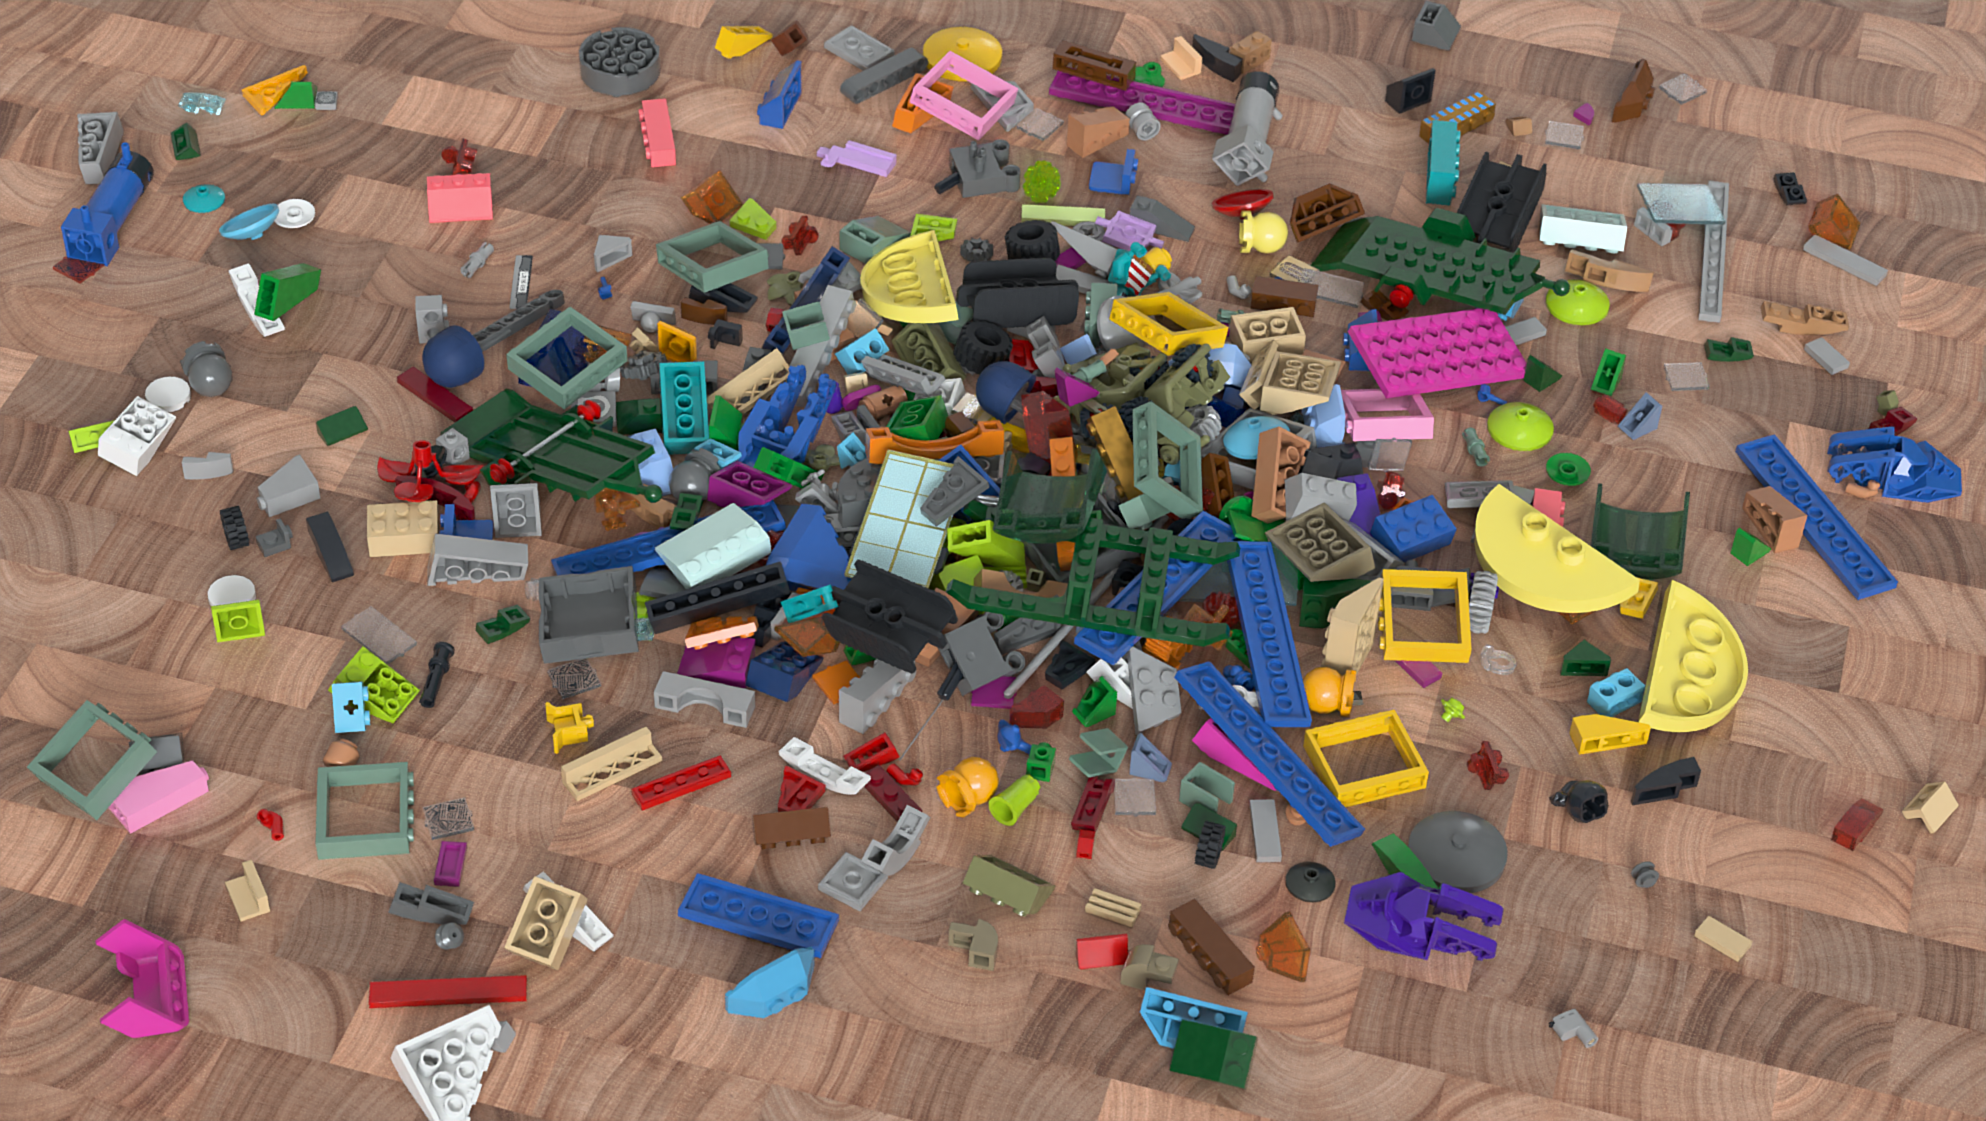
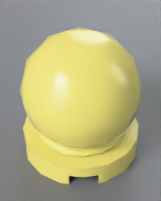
(1264, 232)

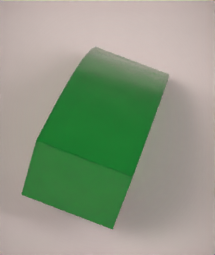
(783, 468)
(1399, 858)

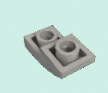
(205, 468)

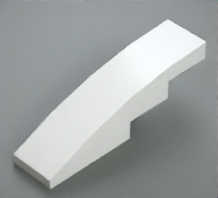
(589, 929)

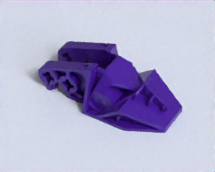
(1394, 911)

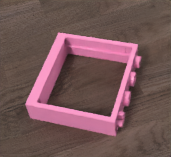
(954, 114)
(1416, 426)

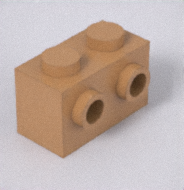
(1253, 50)

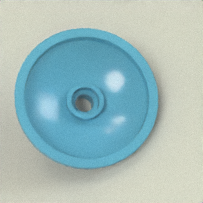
(250, 223)
(1243, 437)

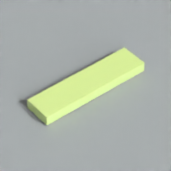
(1062, 215)

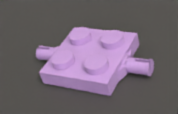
(1127, 229)

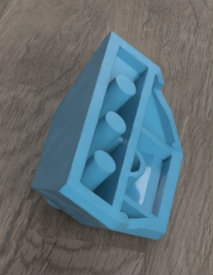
(773, 985)
(1166, 1010)

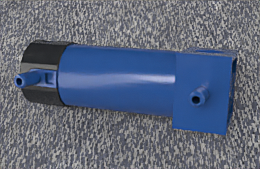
(93, 228)

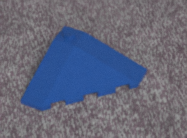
(811, 551)

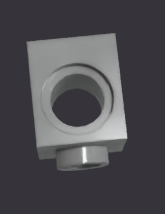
(456, 447)

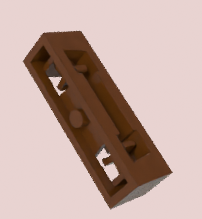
(1094, 65)

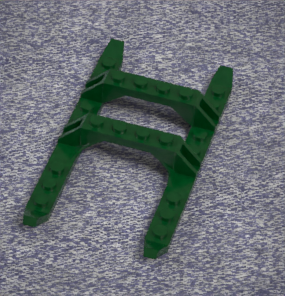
(1074, 605)

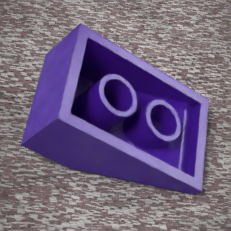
(1367, 505)

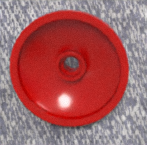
(1246, 200)

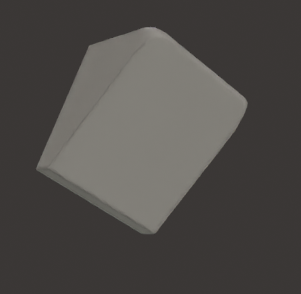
(505, 1037)

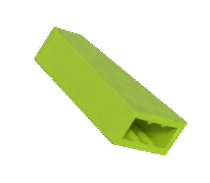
(989, 546)

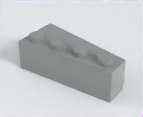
(98, 143)
(475, 560)
(871, 695)

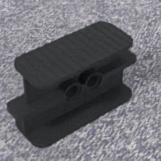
(1502, 200)
(1018, 292)
(888, 616)

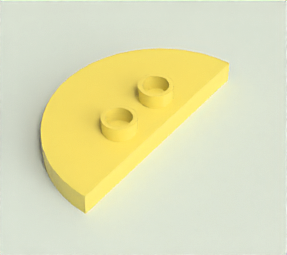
(910, 282)
(1543, 560)
(1694, 665)

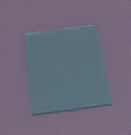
(1680, 203)

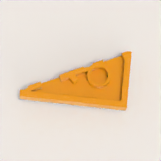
(270, 91)

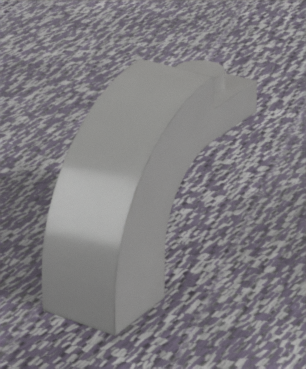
(900, 845)

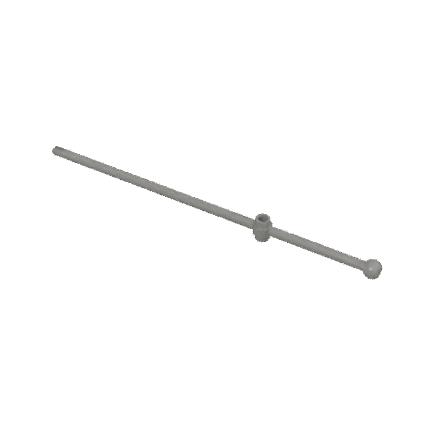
(1065, 629)

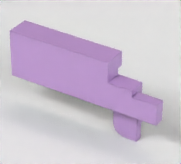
(859, 157)

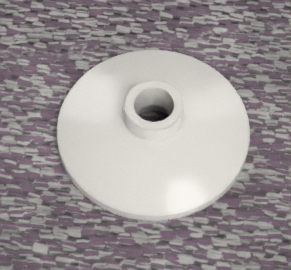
(295, 213)

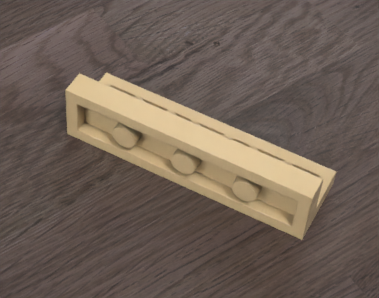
(1257, 374)
(749, 381)
(606, 761)

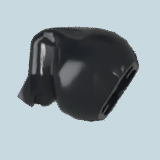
(1583, 800)

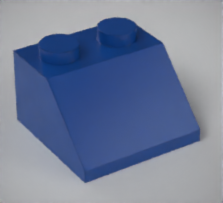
(1351, 353)

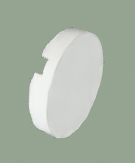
(168, 393)
(231, 590)

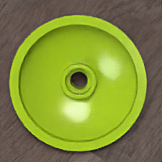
(1581, 306)
(1520, 426)

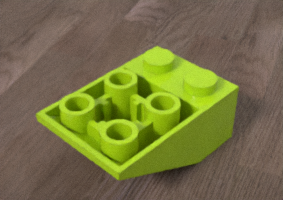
(386, 688)

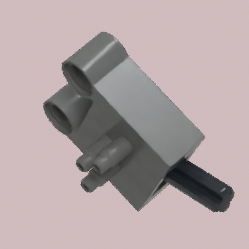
(978, 170)

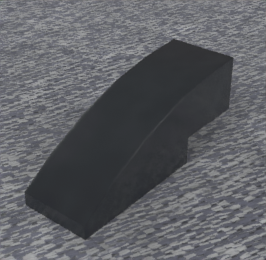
(1217, 58)
(730, 295)
(329, 546)
(765, 614)
(1667, 781)

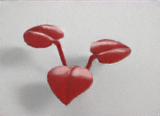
(422, 457)

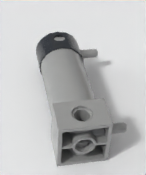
(1244, 150)

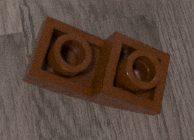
(703, 313)

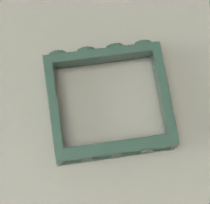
(673, 251)
(582, 382)
(1146, 422)
(114, 781)
(367, 844)

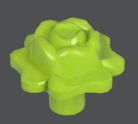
(1452, 708)

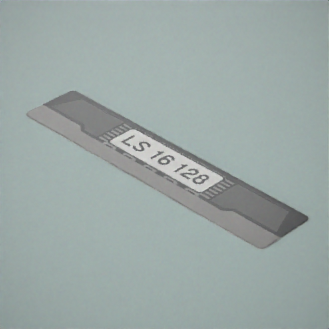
(521, 281)

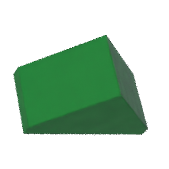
(1609, 372)
(1748, 547)

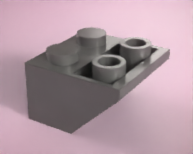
(1435, 26)

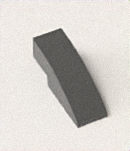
(430, 905)

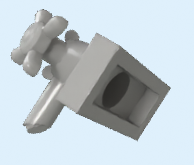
(818, 493)

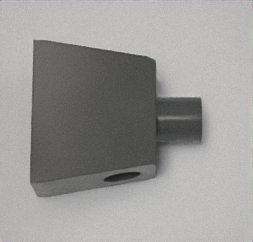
(1411, 597)

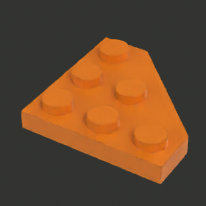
(715, 629)

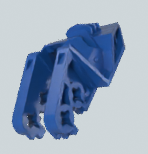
(771, 417)
(1896, 462)

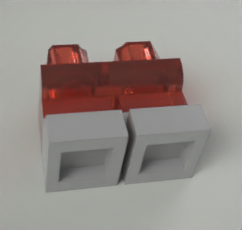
(1659, 232)

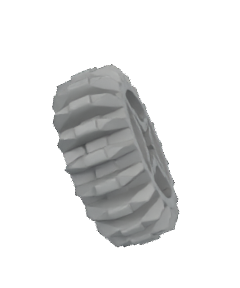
(1205, 421)
(1482, 601)

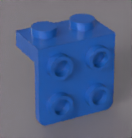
(1114, 177)
(465, 528)

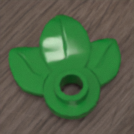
(1150, 74)

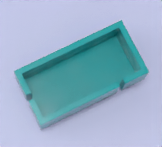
(1442, 163)

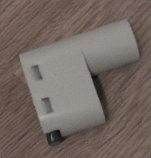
(1572, 1024)

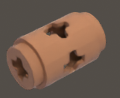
(889, 396)

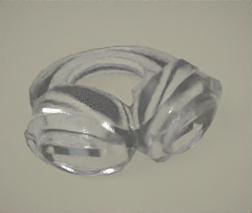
(1489, 653)

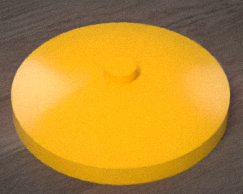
(966, 42)

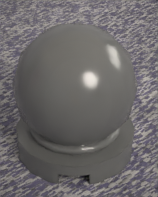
(207, 369)
(693, 473)

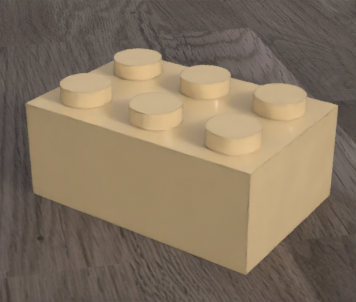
(1258, 329)
(401, 528)
(546, 923)

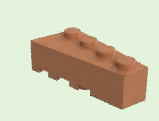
(1277, 460)

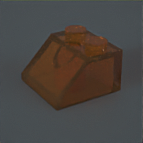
(712, 199)
(1834, 222)

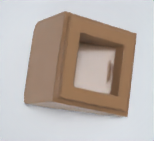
(1519, 125)

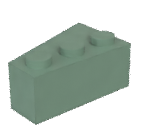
(1141, 512)

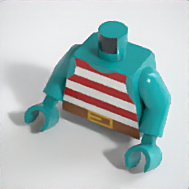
(1133, 273)

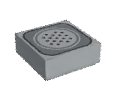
(326, 100)

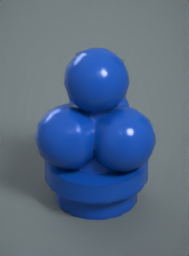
(1237, 676)

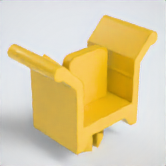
(568, 724)

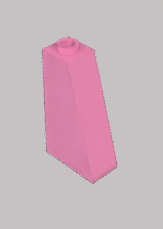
(159, 794)

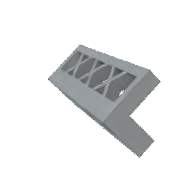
(903, 374)

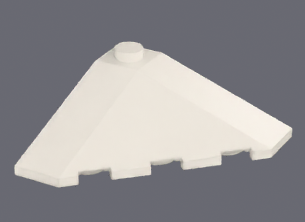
(447, 1064)

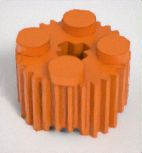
(1166, 651)

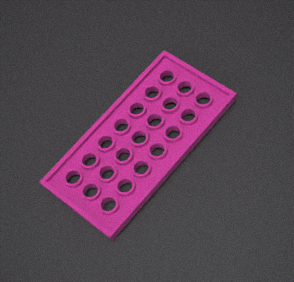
(1444, 378)

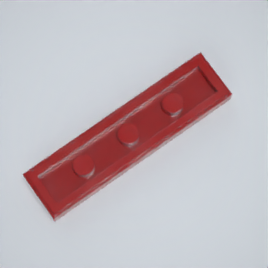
(681, 782)

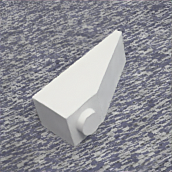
(1117, 676)

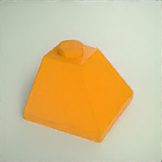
(676, 343)

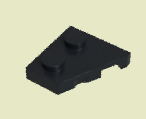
(1068, 665)

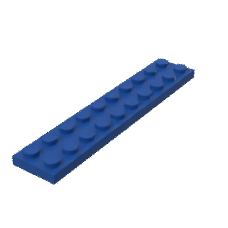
(1825, 525)
(640, 549)
(1179, 579)
(1268, 636)
(1270, 754)

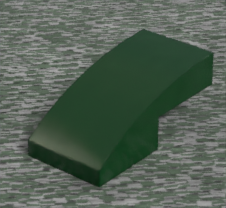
(1734, 350)
(686, 512)
(506, 623)

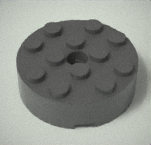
(619, 61)

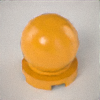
(1330, 690)
(968, 785)

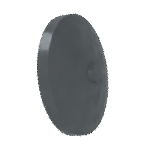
(1459, 850)

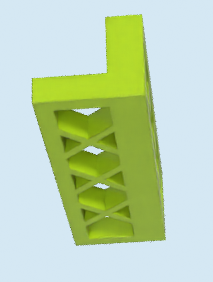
(87, 437)

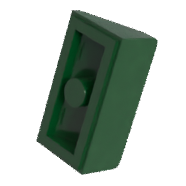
(185, 142)
(341, 426)
(1199, 814)

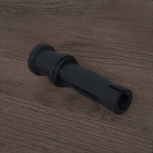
(438, 667)

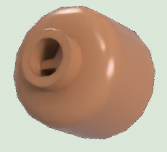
(341, 754)

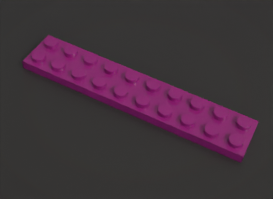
(1163, 102)

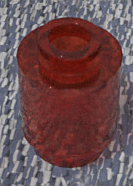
(1610, 409)

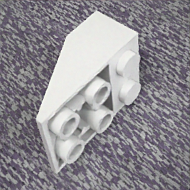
(135, 435)

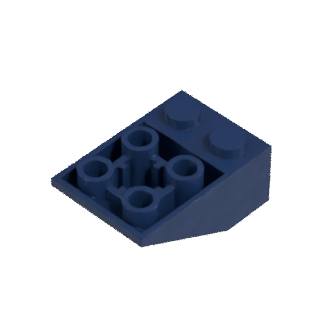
(781, 671)

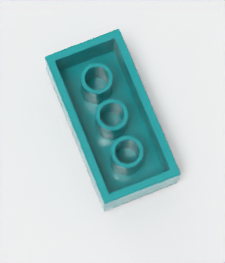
(683, 406)

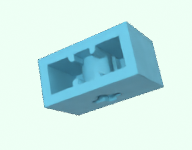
(343, 718)

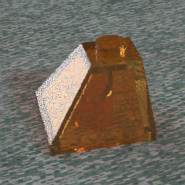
(808, 637)
(1284, 949)

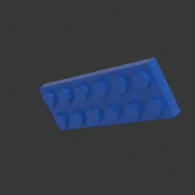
(758, 915)

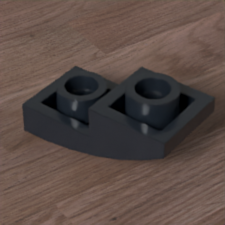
(1788, 188)

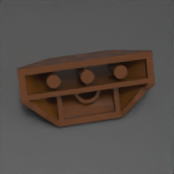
(1635, 94)
(1323, 210)

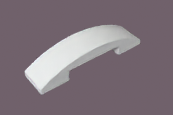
(247, 290)
(802, 758)

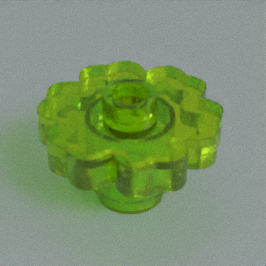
(1041, 181)

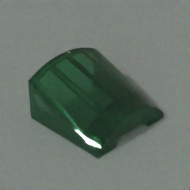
(1044, 506)
(1641, 542)

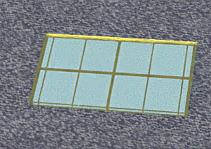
(893, 528)

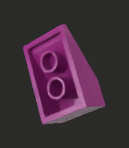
(744, 486)
(720, 663)

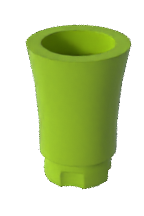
(1011, 802)

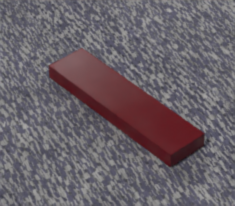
(434, 394)

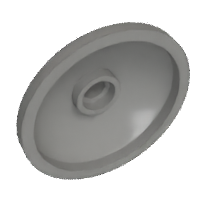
(1110, 333)

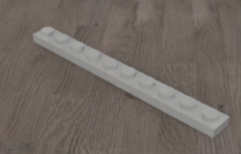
(1714, 258)

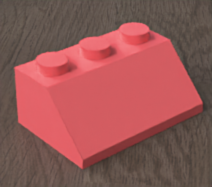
(459, 197)

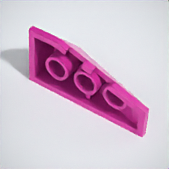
(1218, 746)

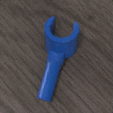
(604, 291)
(1485, 395)

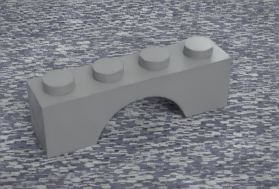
(1047, 347)
(678, 691)

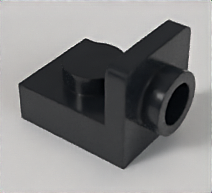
(726, 333)

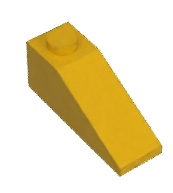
(740, 39)
(1604, 733)

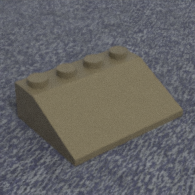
(1322, 545)

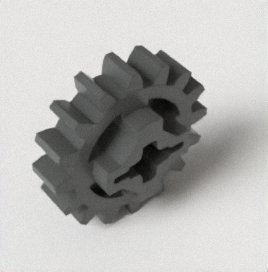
(642, 365)

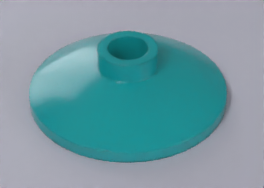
(203, 198)

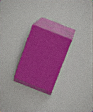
(1072, 389)

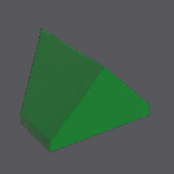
(299, 96)
(1097, 703)

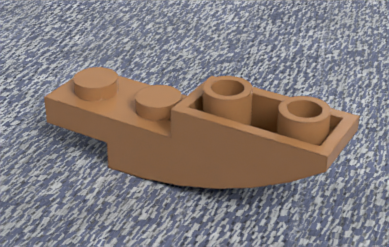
(1609, 274)
(1810, 321)
(656, 514)

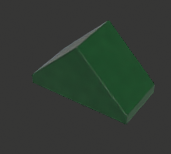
(1539, 374)
(1585, 661)

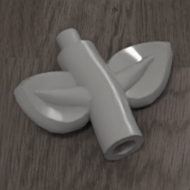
(1186, 288)

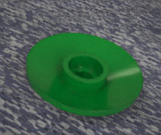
(1568, 469)

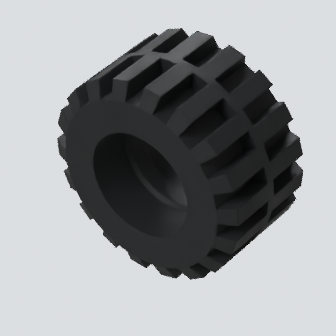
(1032, 240)
(981, 345)

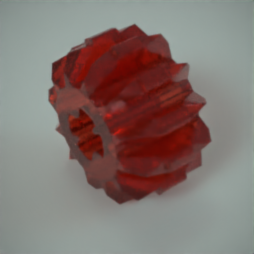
(1213, 603)

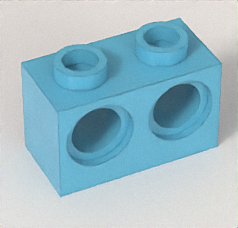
(860, 349)
(1616, 693)

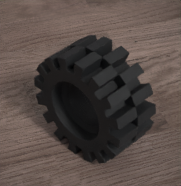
(234, 527)
(1210, 844)

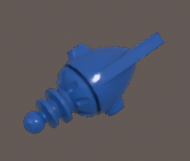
(1010, 738)

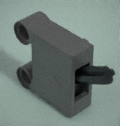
(975, 658)

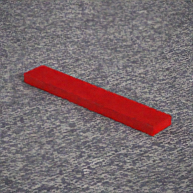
(448, 991)

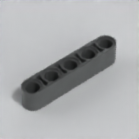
(883, 75)

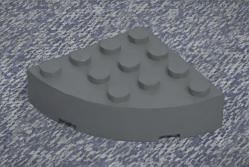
(856, 491)

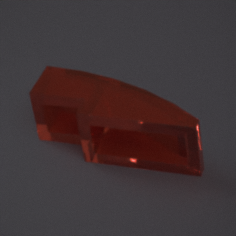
(1856, 824)

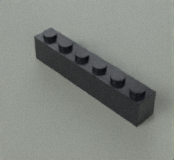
(717, 597)

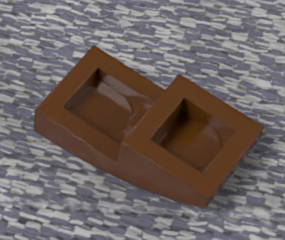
(1381, 303)

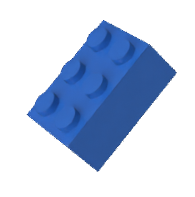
(1414, 529)

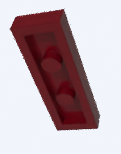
(888, 793)

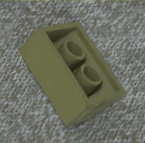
(1007, 884)

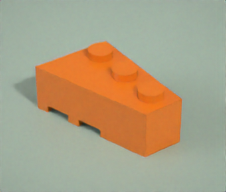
(909, 116)

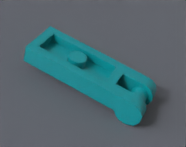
(809, 604)

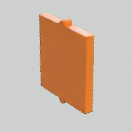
(834, 678)

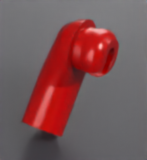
(472, 490)
(902, 778)
(272, 821)

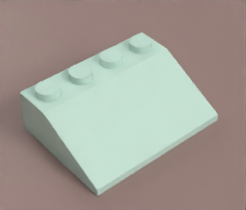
(1582, 228)
(715, 547)

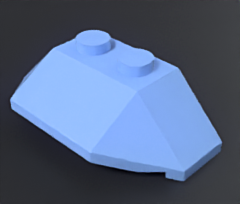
(1234, 363)
(1327, 419)
(658, 466)

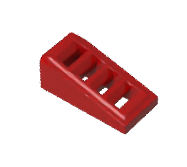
(874, 745)

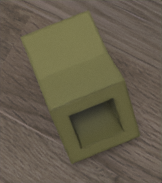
(1887, 401)
(1035, 579)

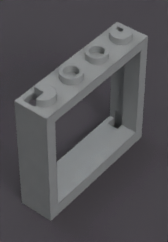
(1246, 476)

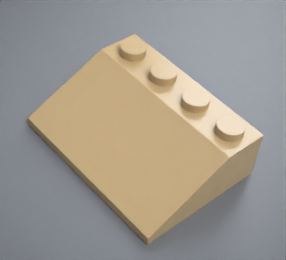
(1297, 382)
(1352, 628)

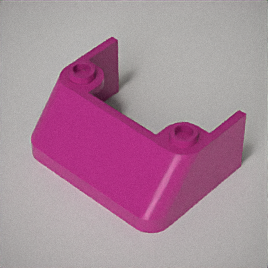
(158, 982)

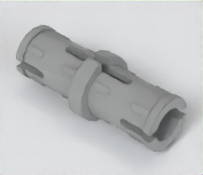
(477, 259)

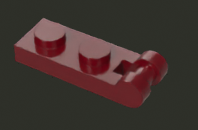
(1092, 803)

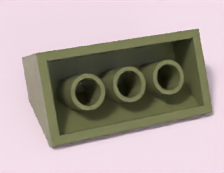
(928, 348)

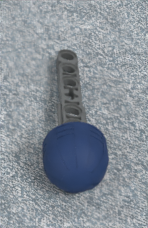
(457, 355)
(1000, 394)

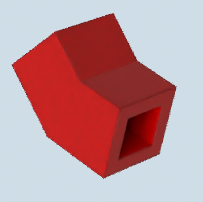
(773, 318)
(1085, 844)

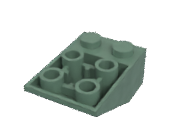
(869, 236)
(1095, 297)

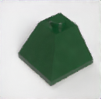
(638, 416)

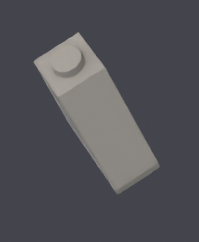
(288, 488)

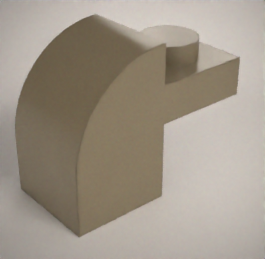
(979, 940)
(1145, 964)

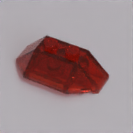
(1043, 421)

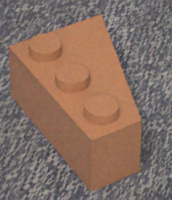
(1096, 130)
(1775, 518)
(931, 653)

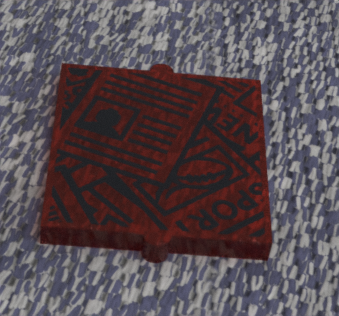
(77, 269)

